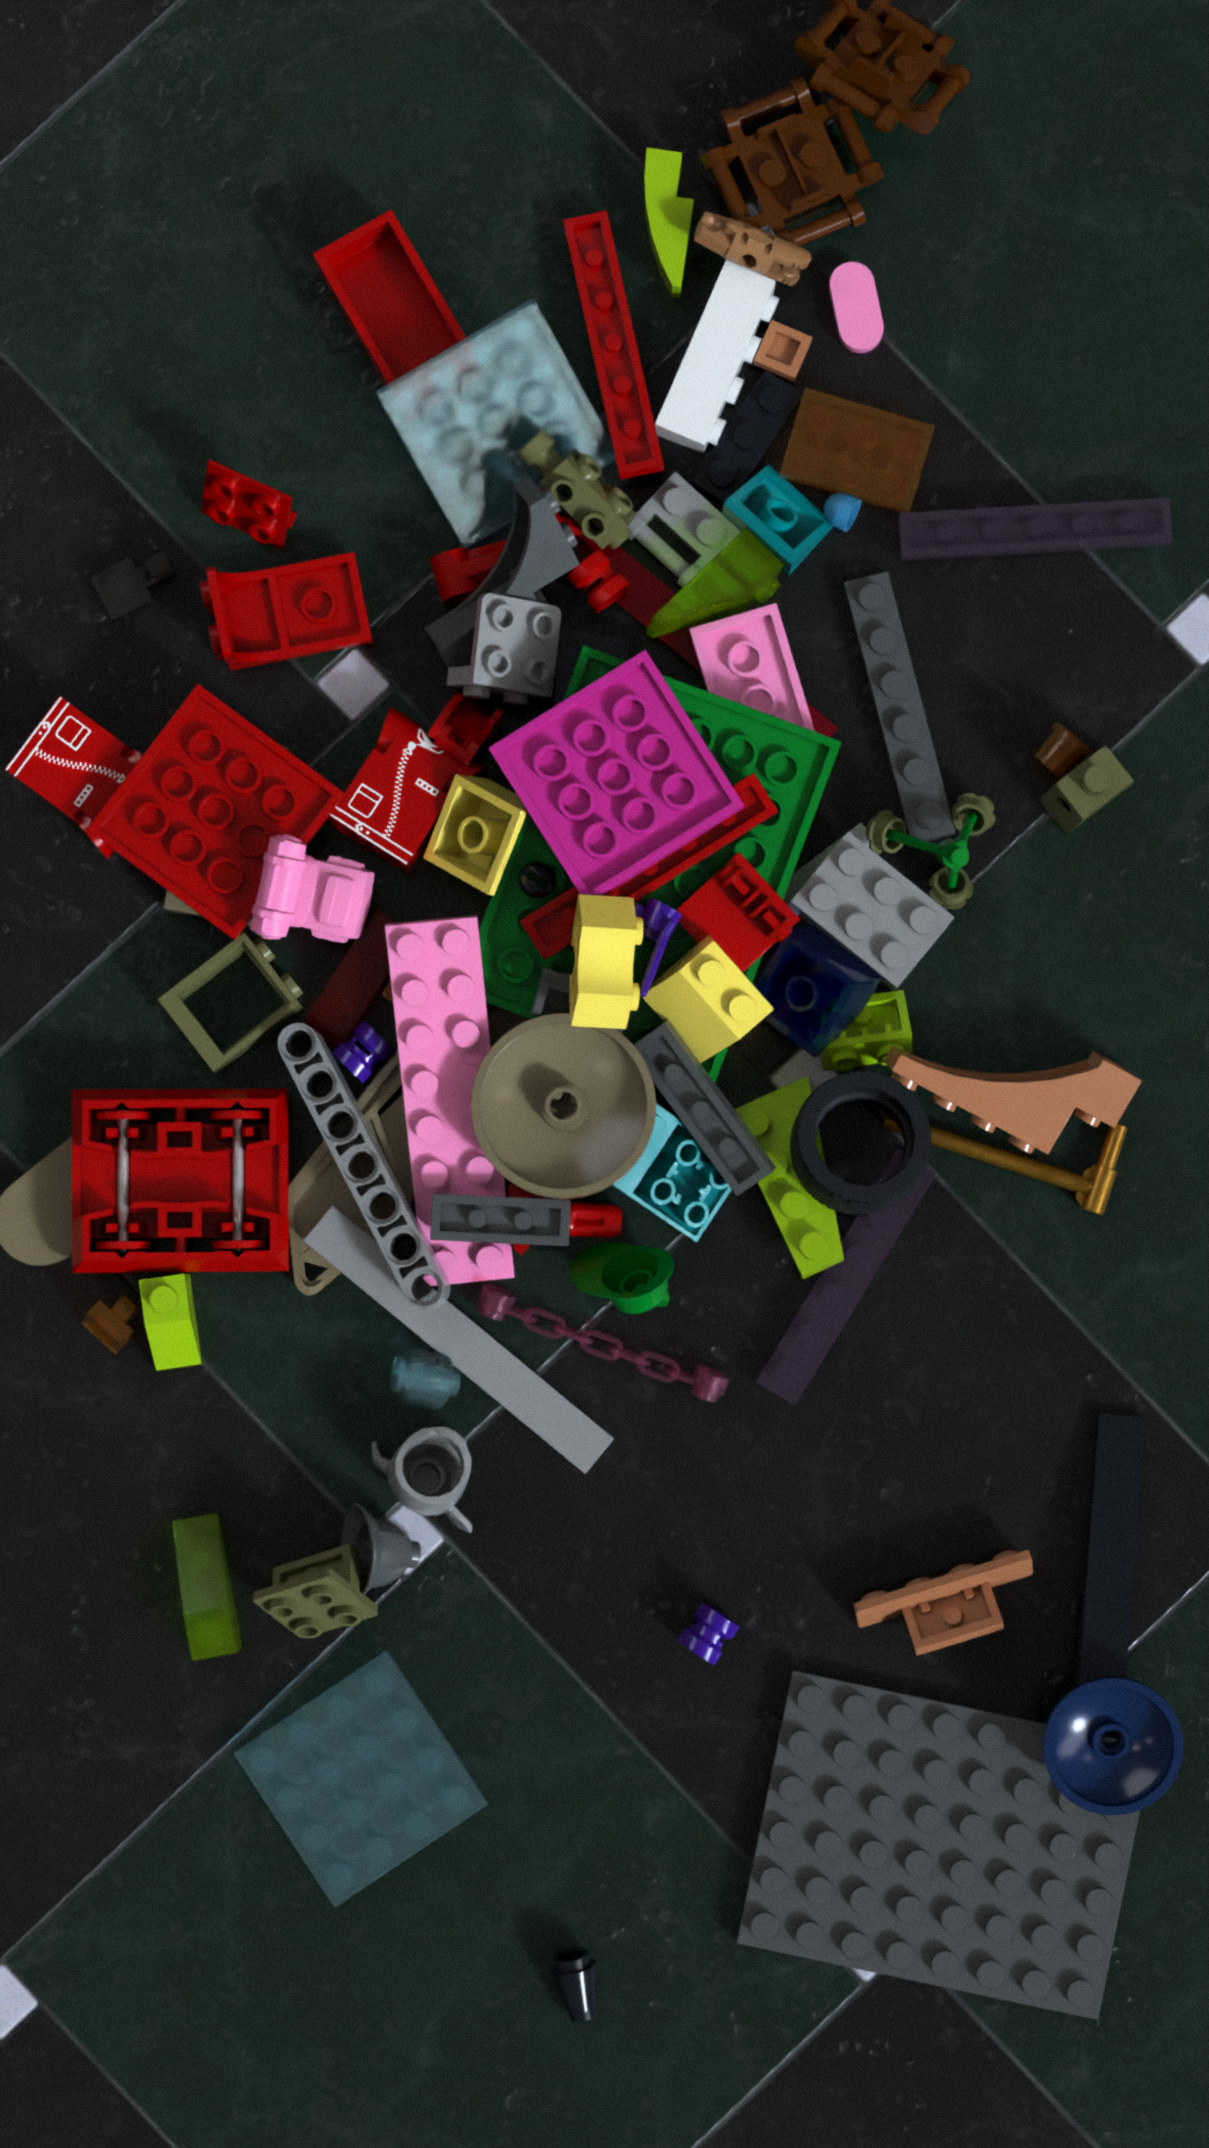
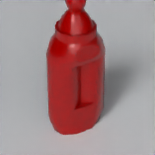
(595, 1220)

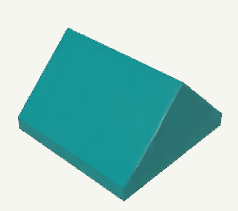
(777, 517)

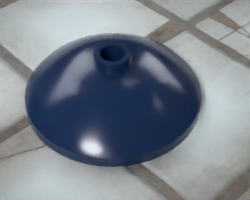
(1116, 1775)

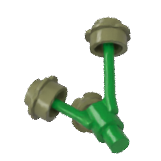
(950, 884)

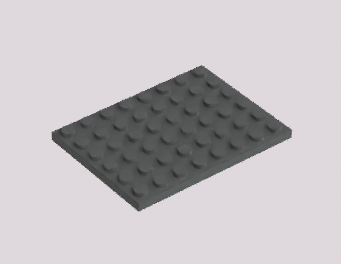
(933, 1850)

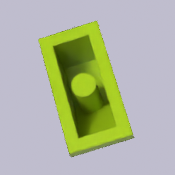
(170, 1321)

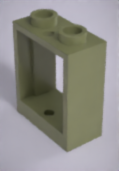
(192, 1028)

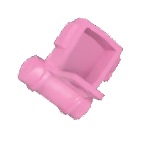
(310, 893)

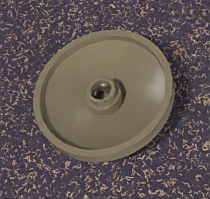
(563, 1107)

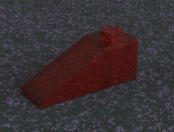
(353, 984)

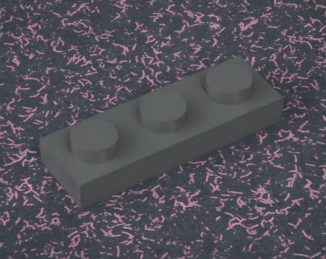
(500, 1220)

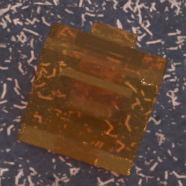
(110, 1324)

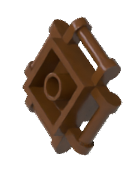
(882, 65)
(792, 165)

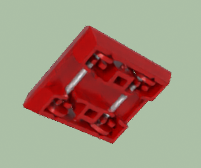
(179, 1180)

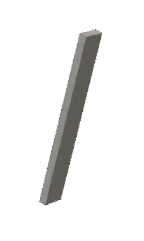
(464, 1341)

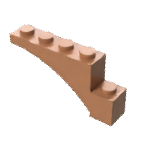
(1024, 1104)

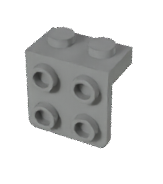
(511, 651)

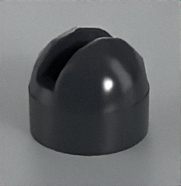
(543, 871)

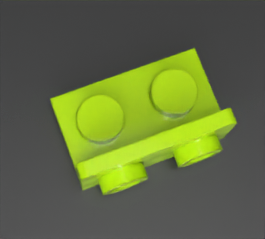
(871, 1034)

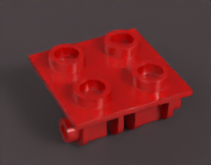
(247, 505)
(738, 912)

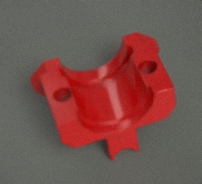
(463, 728)

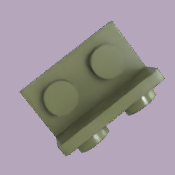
(317, 1593)

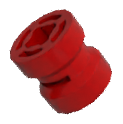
(598, 581)

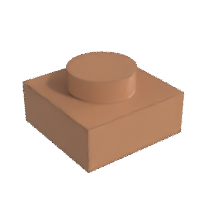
(782, 350)

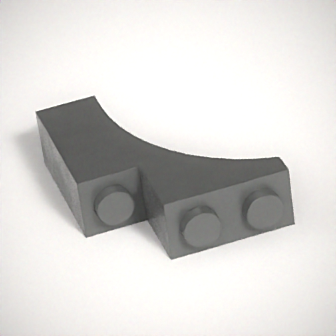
(533, 556)

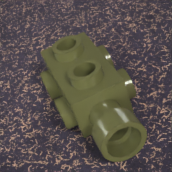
(587, 490)

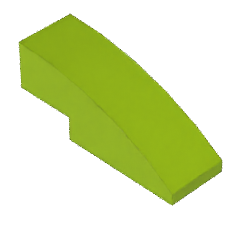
(667, 216)

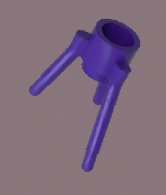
(658, 927)

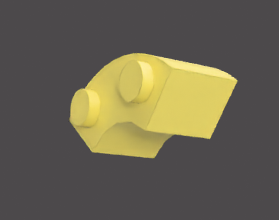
(604, 956)

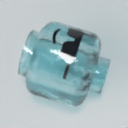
(424, 1378)

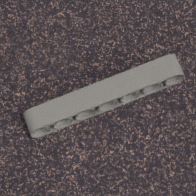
(347, 1150)

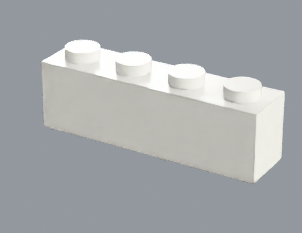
(715, 358)

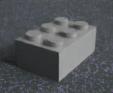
(871, 910)

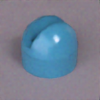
(842, 510)

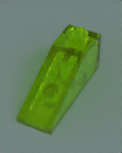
(723, 587)
(205, 1588)

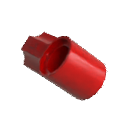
(463, 570)

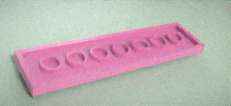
(440, 1049)

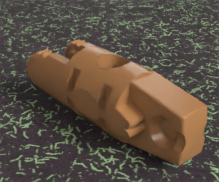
(752, 248)

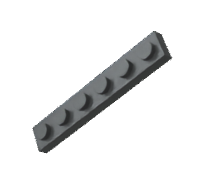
(899, 707)

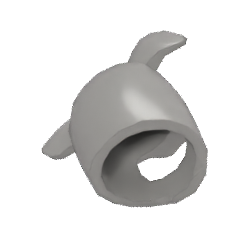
(429, 1473)

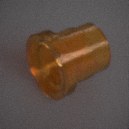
(1061, 750)

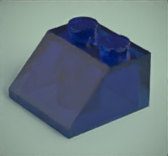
(815, 989)

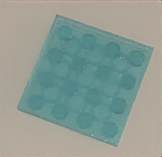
(479, 406)
(360, 1778)

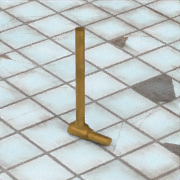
(1091, 1187)

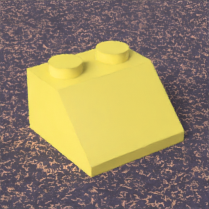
(476, 831)
(707, 999)

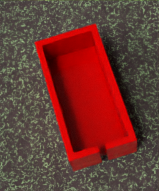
(387, 297)

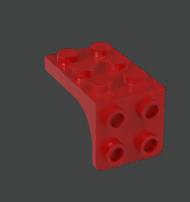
(286, 611)

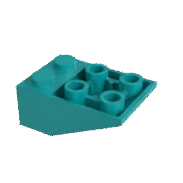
(676, 1178)

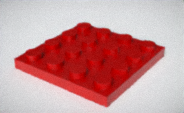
(205, 809)

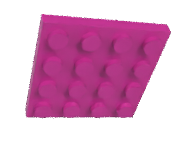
(616, 777)

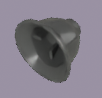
(382, 1546)

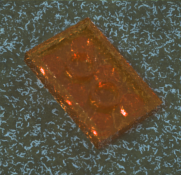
(856, 450)

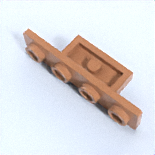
(949, 1606)

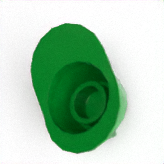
(625, 1274)

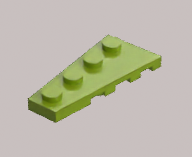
(803, 1222)

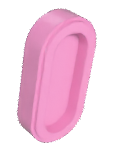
(856, 307)

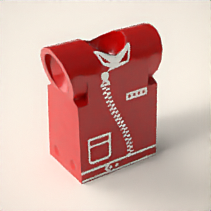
(73, 765)
(399, 793)

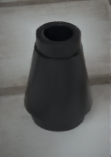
(576, 1982)

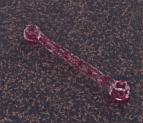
(706, 1381)

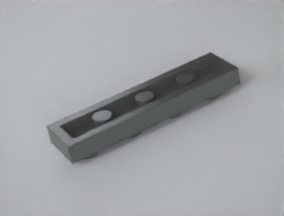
(703, 1109)

